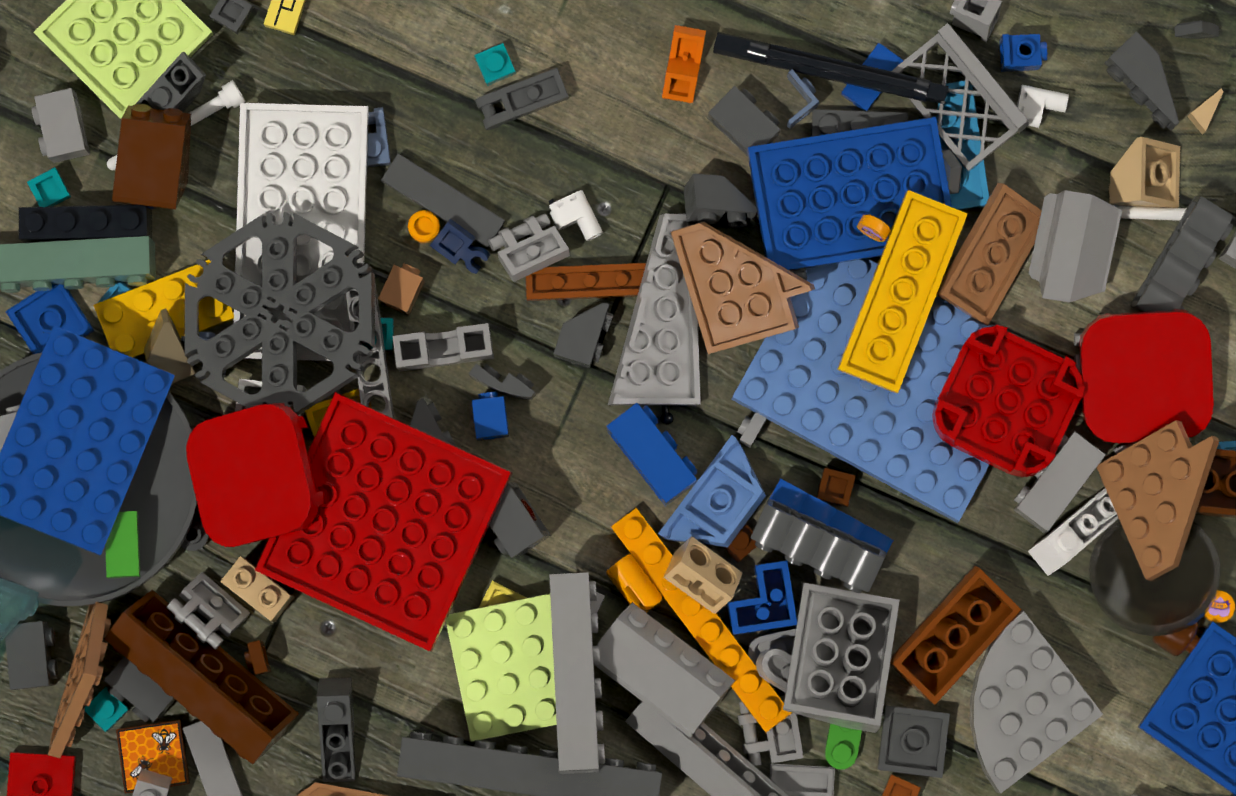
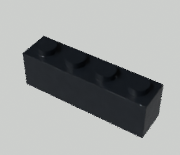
(83, 222)

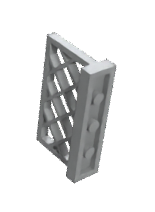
(985, 87)

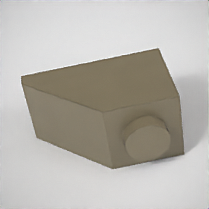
(166, 350)

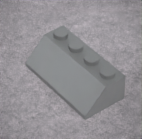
(662, 670)

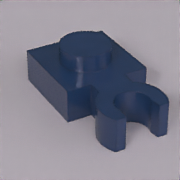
(455, 243)

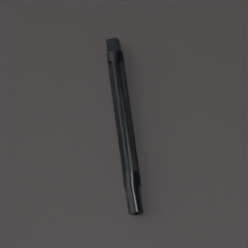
(830, 68)

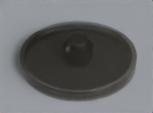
(1158, 605)

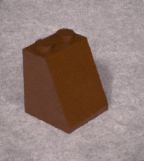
(152, 157)

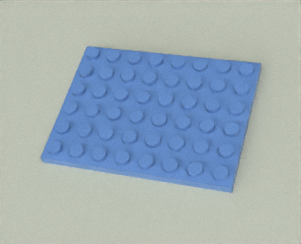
(866, 426)

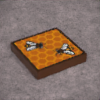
(153, 748)

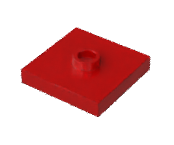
(40, 775)

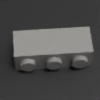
(1058, 482)

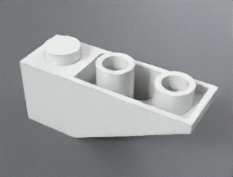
(1074, 533)

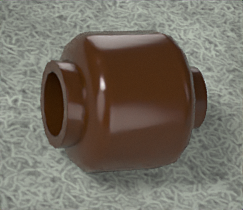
(1179, 642)

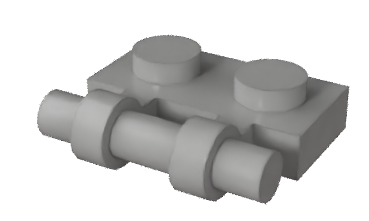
(531, 253)
(214, 605)
(782, 742)

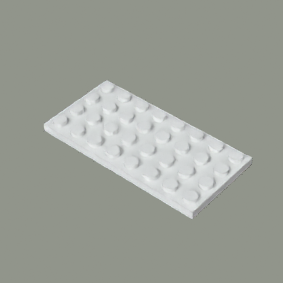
(307, 165)

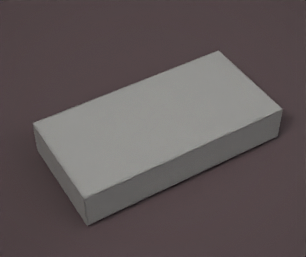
(803, 779)

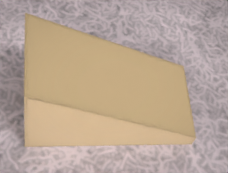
(1203, 114)

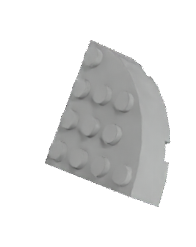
(1024, 704)

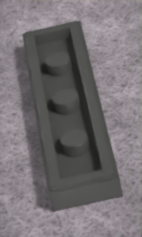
(442, 199)

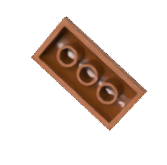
(954, 635)

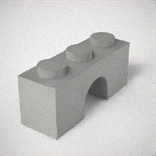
(443, 348)

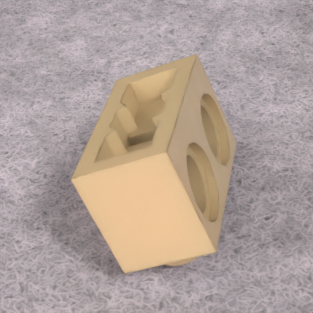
(703, 575)
(257, 589)

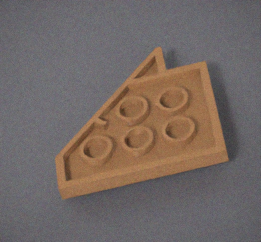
(734, 288)
(1158, 493)
(81, 677)

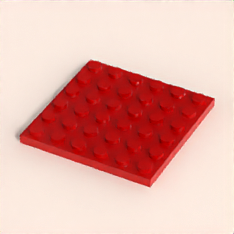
(392, 525)

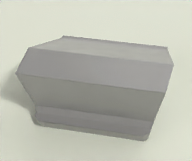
(1074, 245)

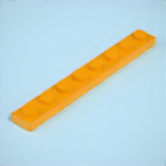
(702, 623)

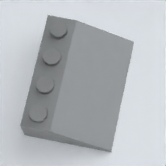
(841, 657)

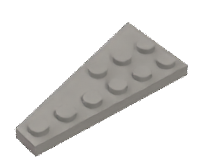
(662, 340)

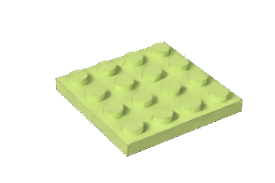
(122, 44)
(505, 666)

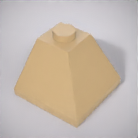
(1147, 175)

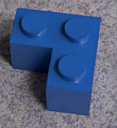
(773, 607)

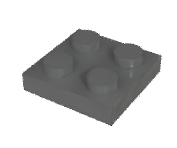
(913, 741)

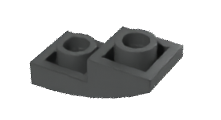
(511, 386)

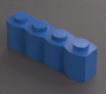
(816, 508)

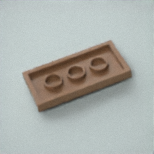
(991, 254)

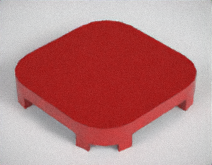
(1146, 374)
(1007, 401)
(252, 475)

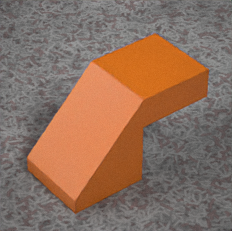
(684, 64)

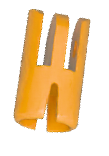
(634, 583)

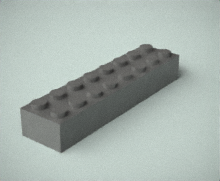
(517, 770)

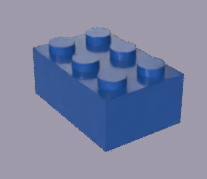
(652, 453)

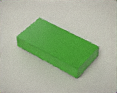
(123, 547)

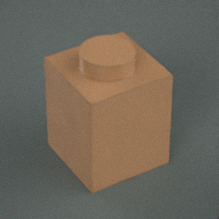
(402, 288)

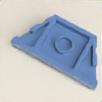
(718, 501)

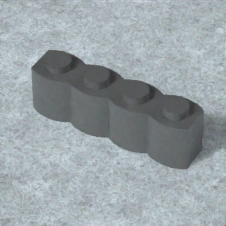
(1183, 257)
(818, 545)

